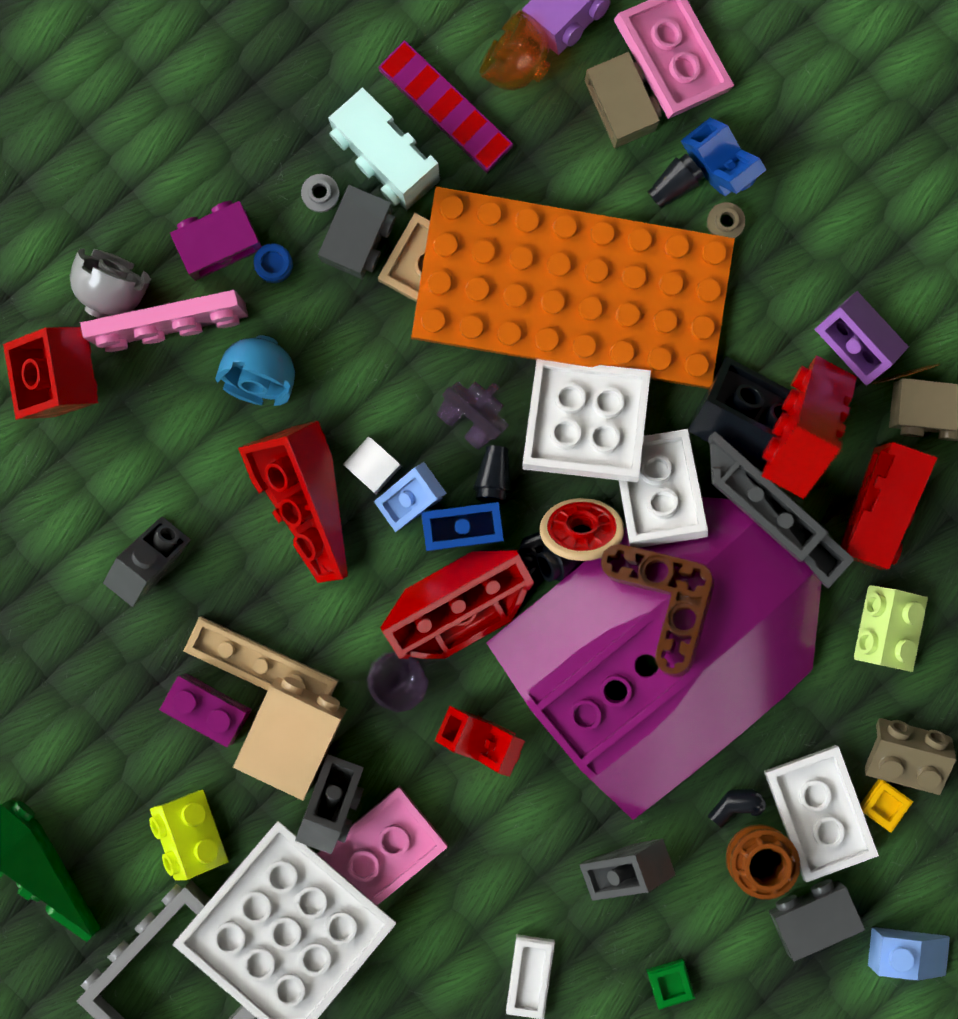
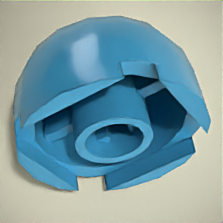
(257, 370)

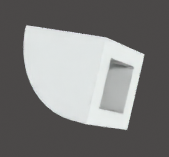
(372, 465)

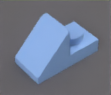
(410, 497)

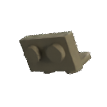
(911, 756)

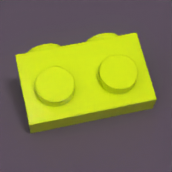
(187, 836)

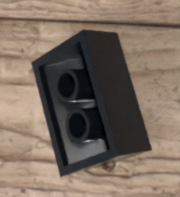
(741, 410)

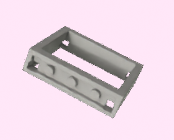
(124, 953)

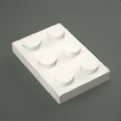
(667, 498)
(821, 813)

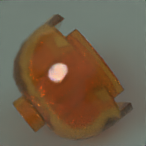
(517, 55)

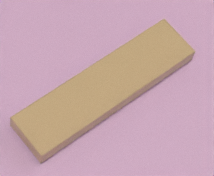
(251, 659)

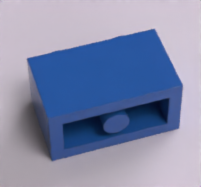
(462, 526)

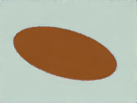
(905, 373)

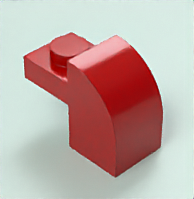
(480, 740)

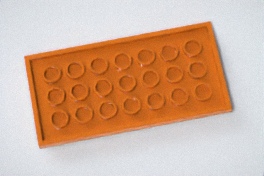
(572, 287)

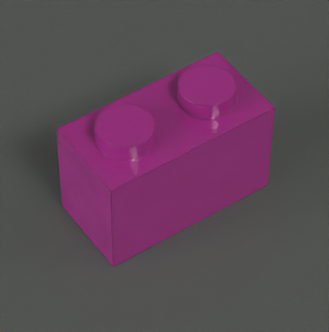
(215, 239)
(205, 709)

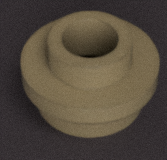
(726, 208)

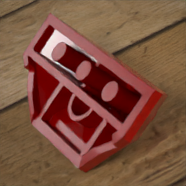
(457, 605)

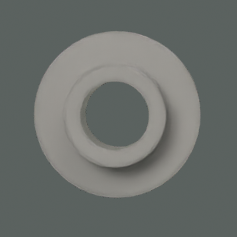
(320, 204)

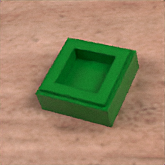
(670, 984)

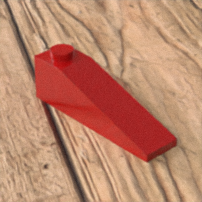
(301, 483)

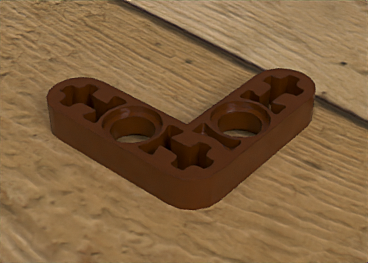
(681, 598)

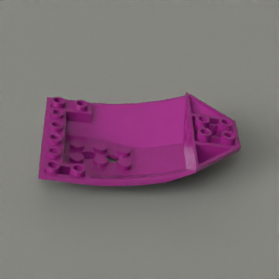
(667, 727)

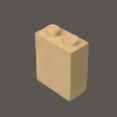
(290, 737)

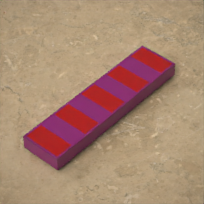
(445, 106)

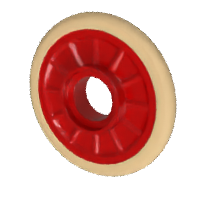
(563, 541)

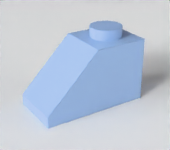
(908, 954)

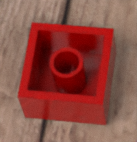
(50, 373)

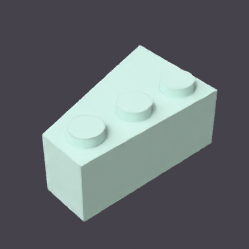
(383, 150)

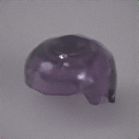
(397, 682)

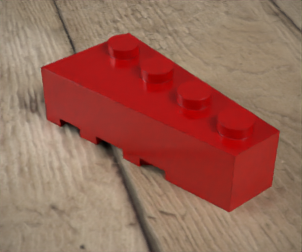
(810, 426)

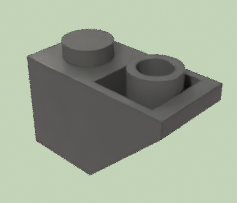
(146, 561)

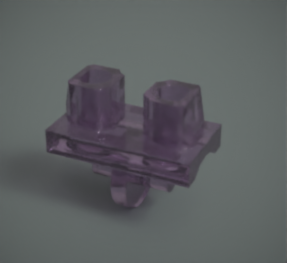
(486, 422)

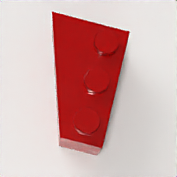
(886, 504)

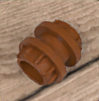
(782, 873)

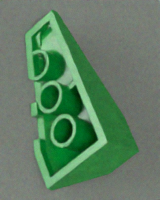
(38, 870)

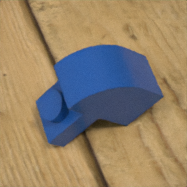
(721, 158)

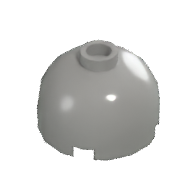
(106, 283)

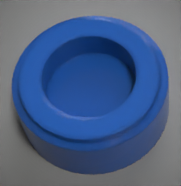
(273, 263)

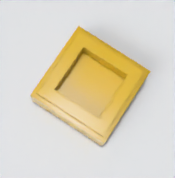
(885, 805)

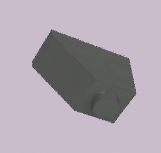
(628, 870)

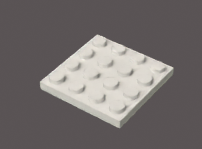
(284, 931)

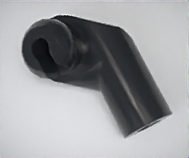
(529, 548)
(737, 802)

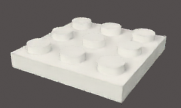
(587, 420)

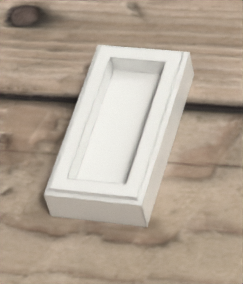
(530, 976)

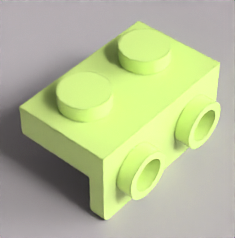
(890, 628)

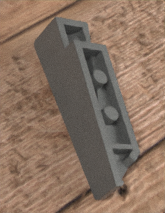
(775, 512)

